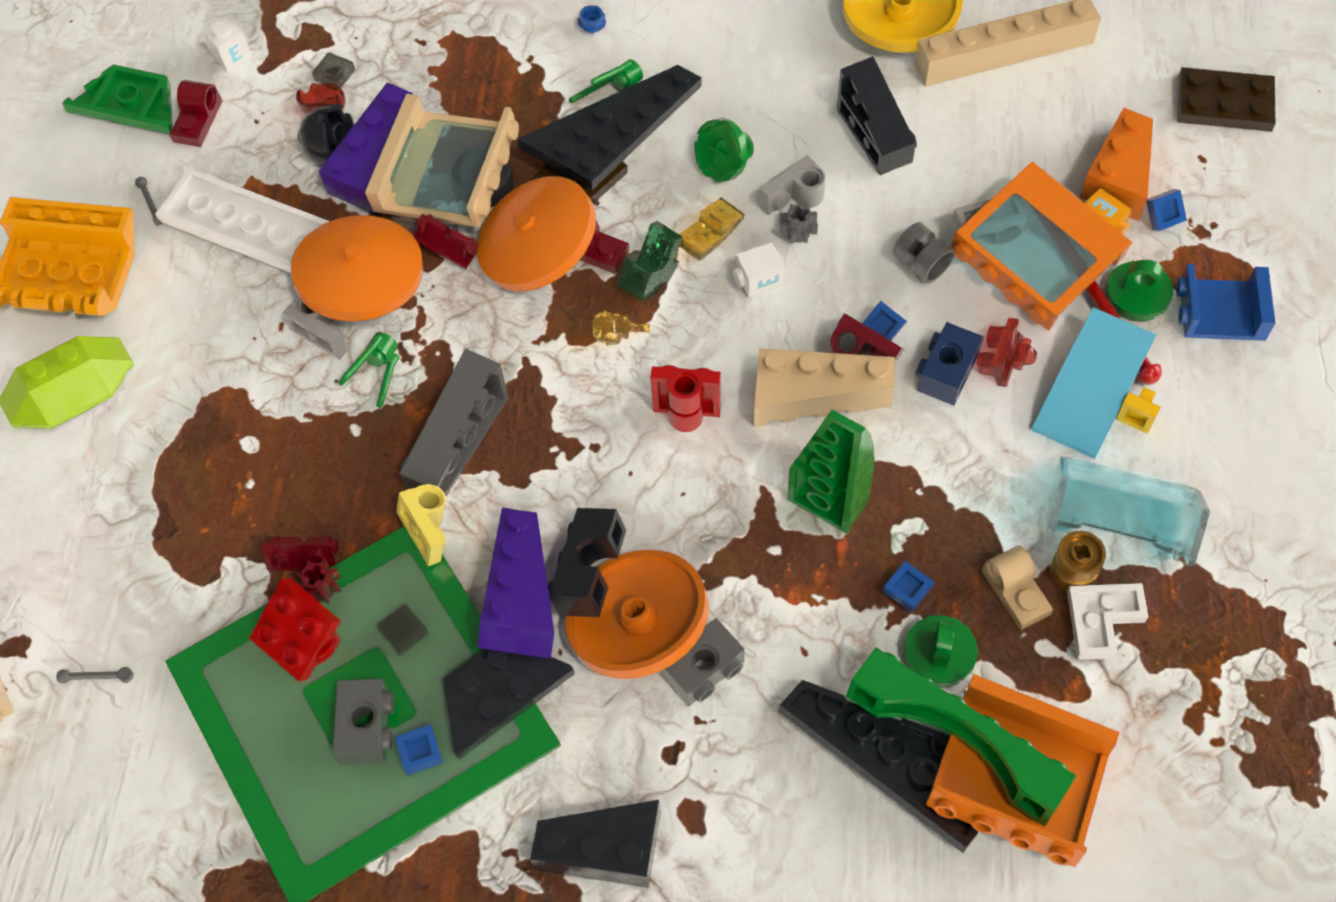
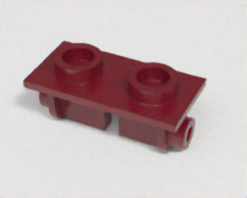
(445, 241)
(293, 554)

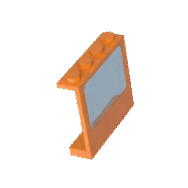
(1039, 244)

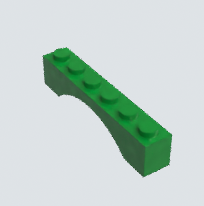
(1028, 776)

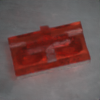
(1011, 352)

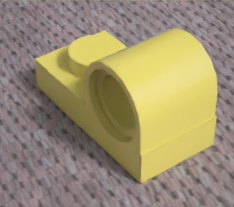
(424, 522)

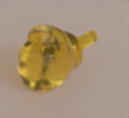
(614, 327)

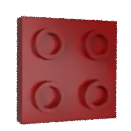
(686, 395)
(296, 630)

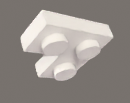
(1097, 609)

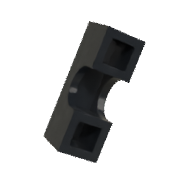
(577, 585)

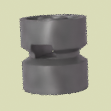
(920, 249)

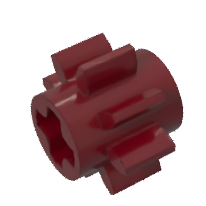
(312, 577)

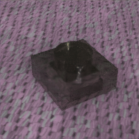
(333, 70)
(402, 629)

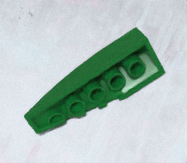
(834, 472)

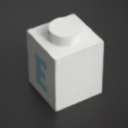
(226, 43)
(759, 270)

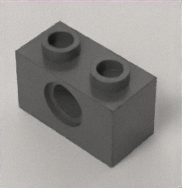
(713, 645)
(354, 701)

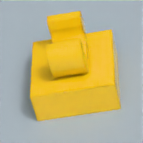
(1139, 411)

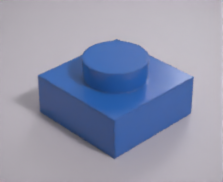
(1166, 210)
(885, 321)
(908, 587)
(419, 750)

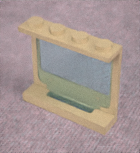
(441, 165)

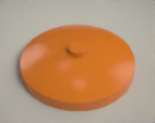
(536, 233)
(357, 268)
(647, 619)

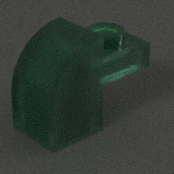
(654, 265)

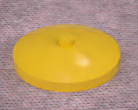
(900, 23)

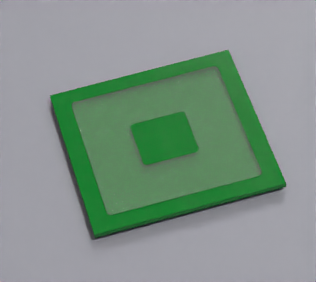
(278, 733)

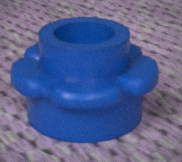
(591, 19)

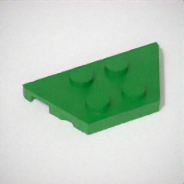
(127, 98)

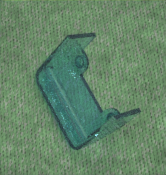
(1129, 505)

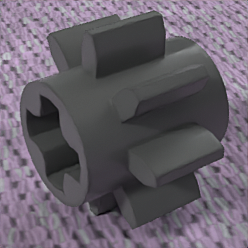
(798, 223)

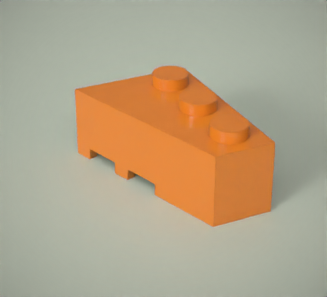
(1124, 163)

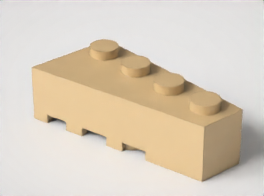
(816, 382)

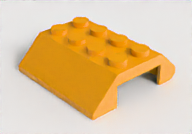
(65, 255)

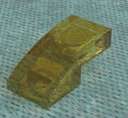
(713, 227)

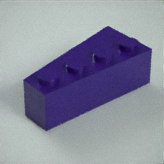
(355, 158)
(517, 599)

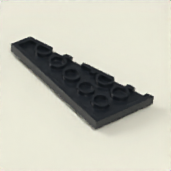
(606, 132)
(886, 751)

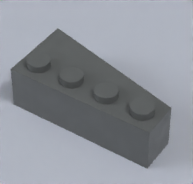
(457, 423)

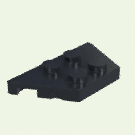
(496, 690)

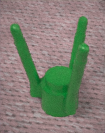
(622, 77)
(378, 352)

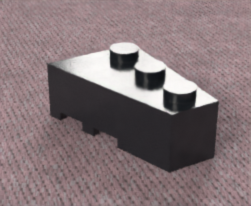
(874, 116)
(600, 844)

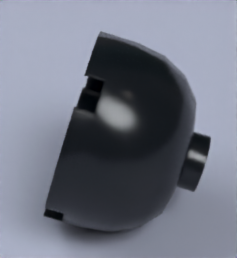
(323, 131)

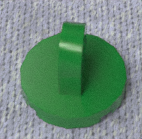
(722, 149)
(1139, 290)
(941, 650)

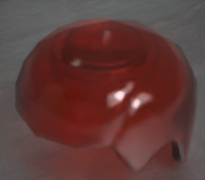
(320, 94)

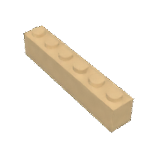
(1006, 41)

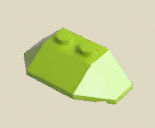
(65, 382)

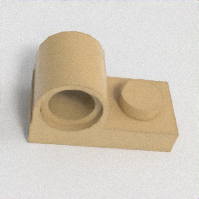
(1013, 582)

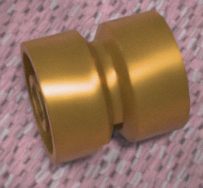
(1077, 560)

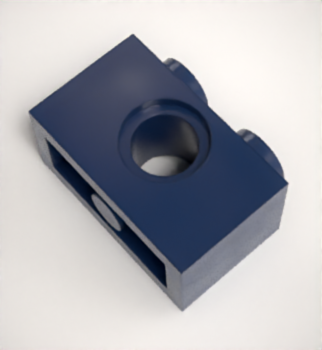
(947, 380)

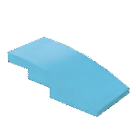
(1093, 382)

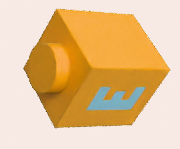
(1110, 210)

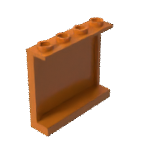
(972, 793)

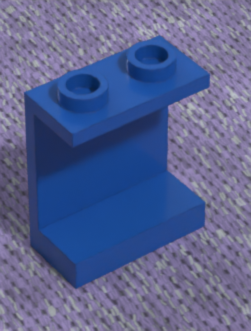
(1226, 307)

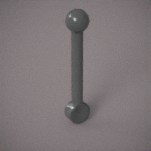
(141, 182)
(124, 675)

